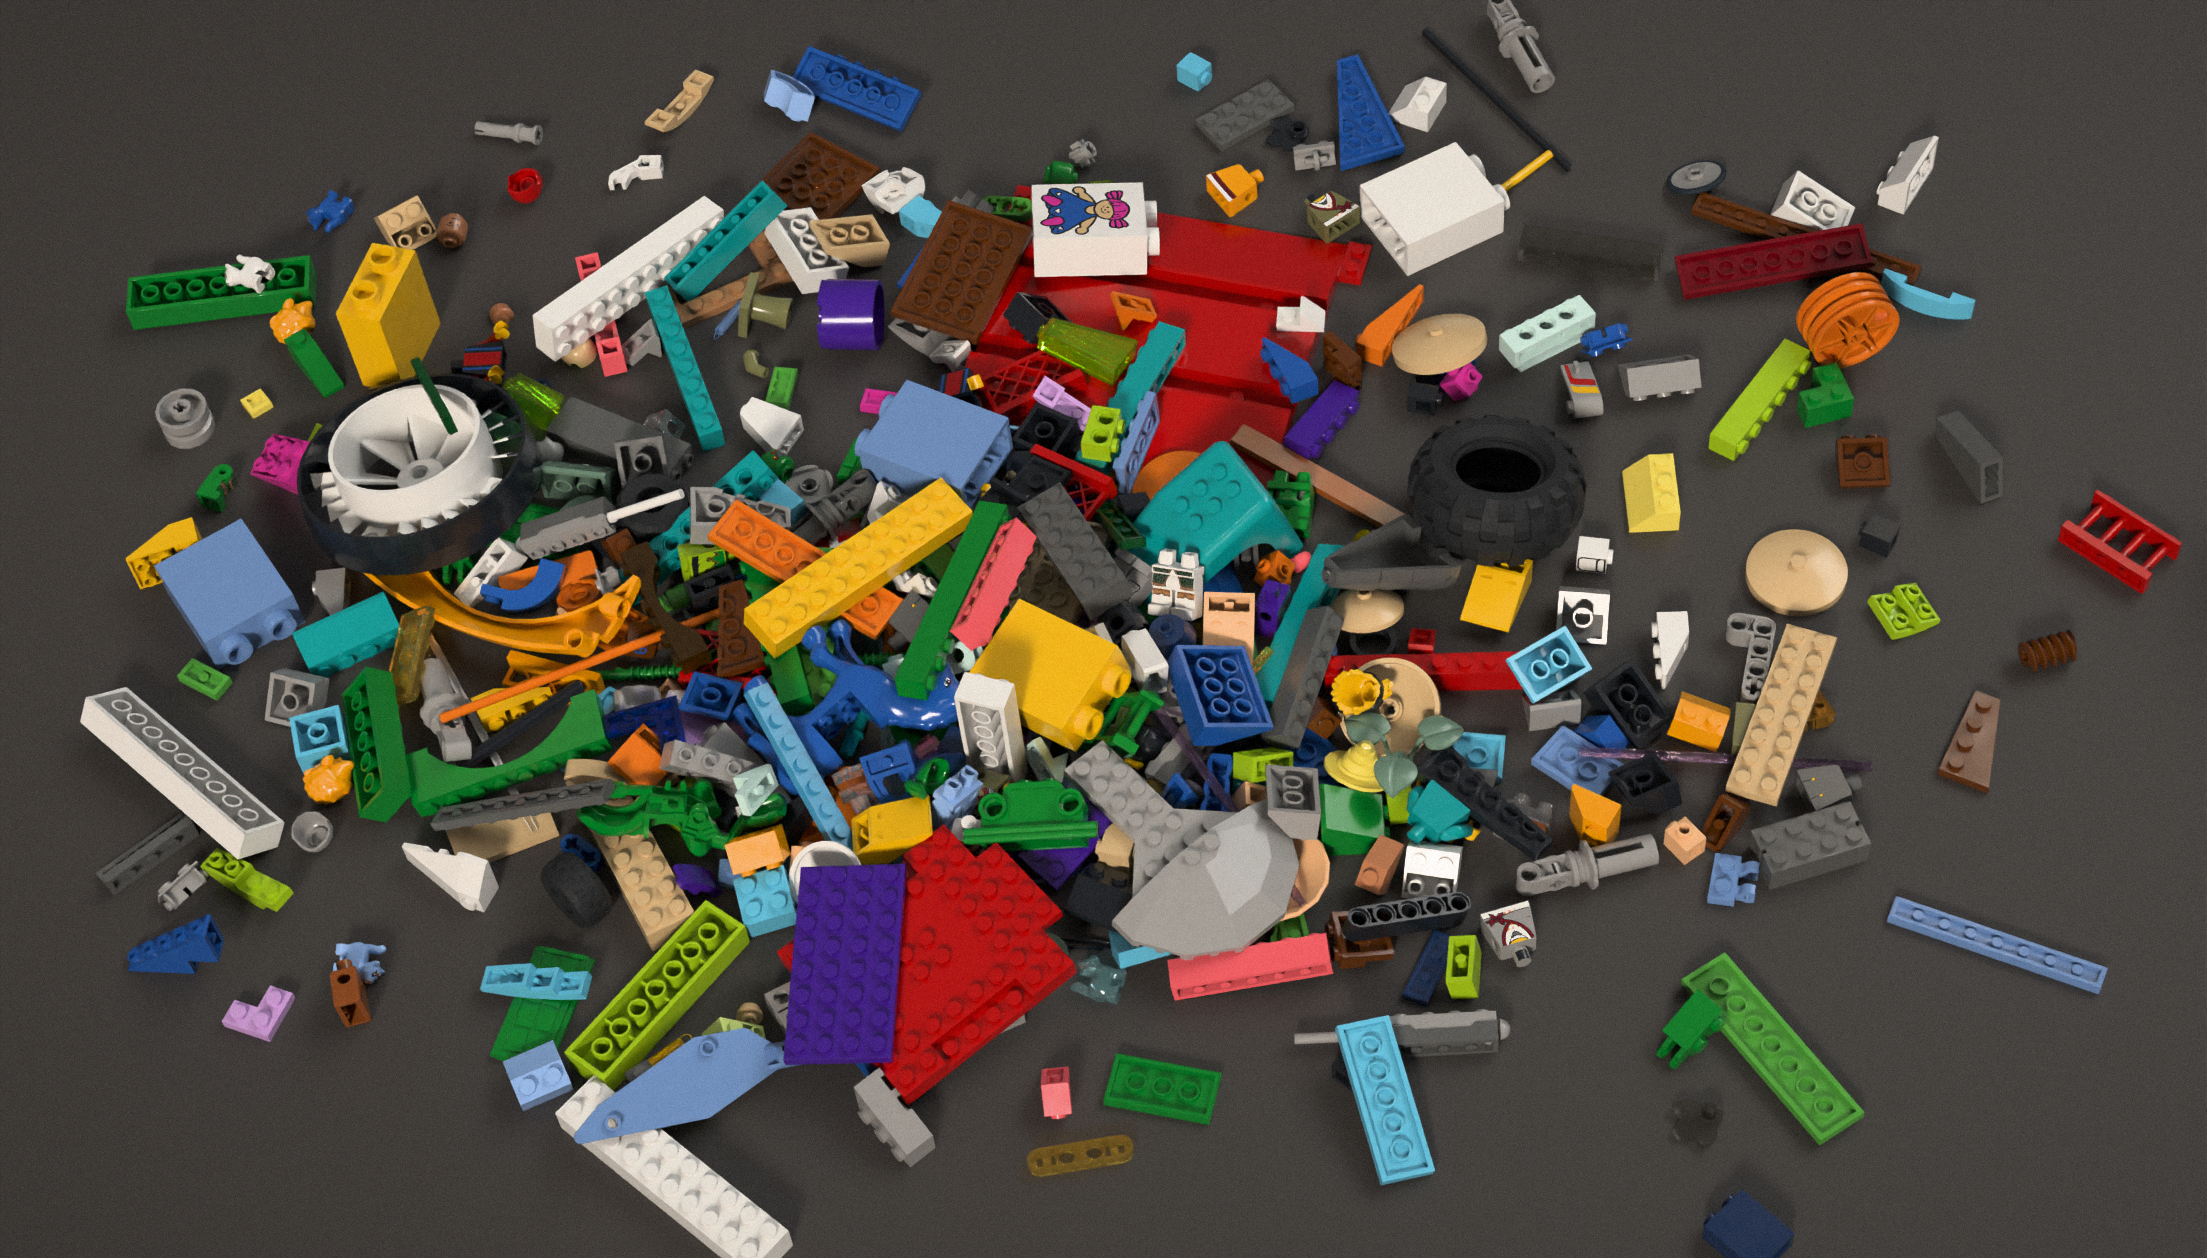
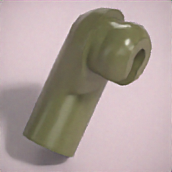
(751, 364)

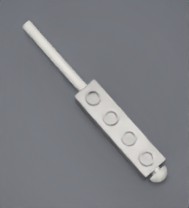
(580, 524)

